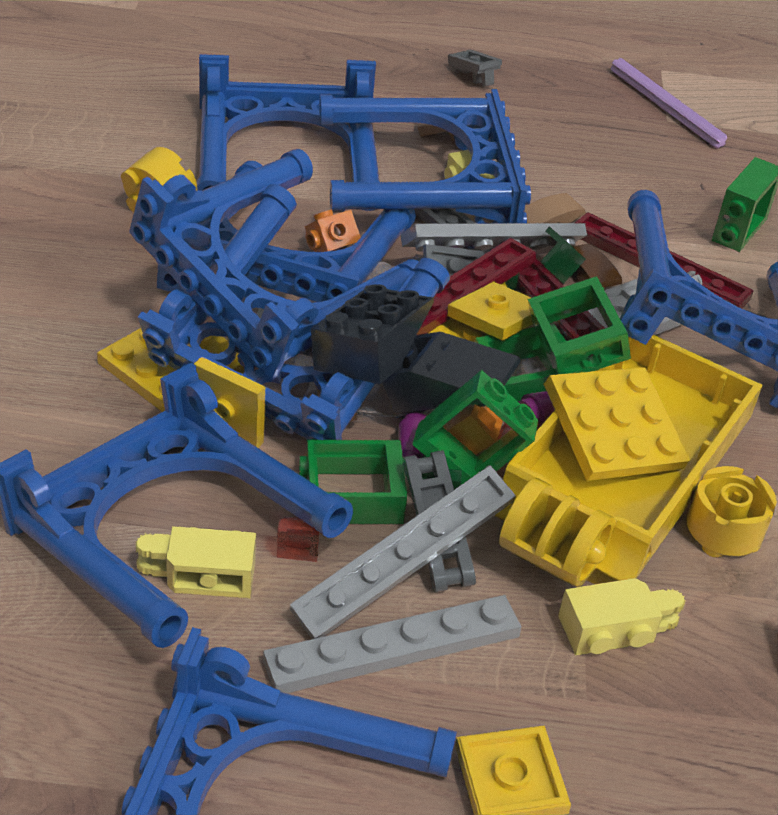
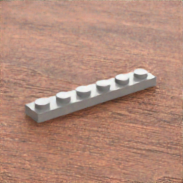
(489, 235)
(401, 553)
(390, 644)

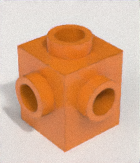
(332, 231)

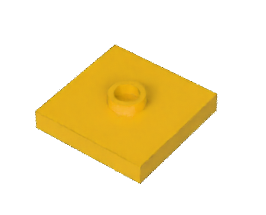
(493, 311)
(238, 398)
(512, 773)

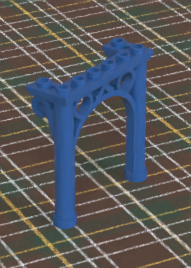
(277, 102)
(476, 127)
(173, 213)
(311, 274)
(672, 293)
(183, 323)
(131, 459)
(216, 691)

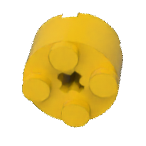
(156, 164)
(730, 512)

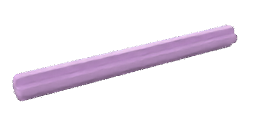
(669, 103)

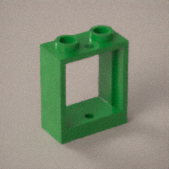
(746, 204)
(525, 345)
(607, 345)
(433, 437)
(362, 458)

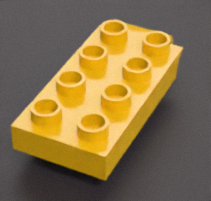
(616, 524)

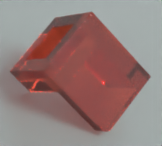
(297, 540)

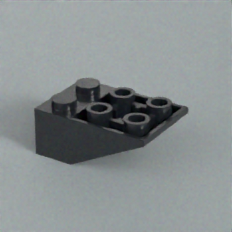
(369, 333)
(441, 365)

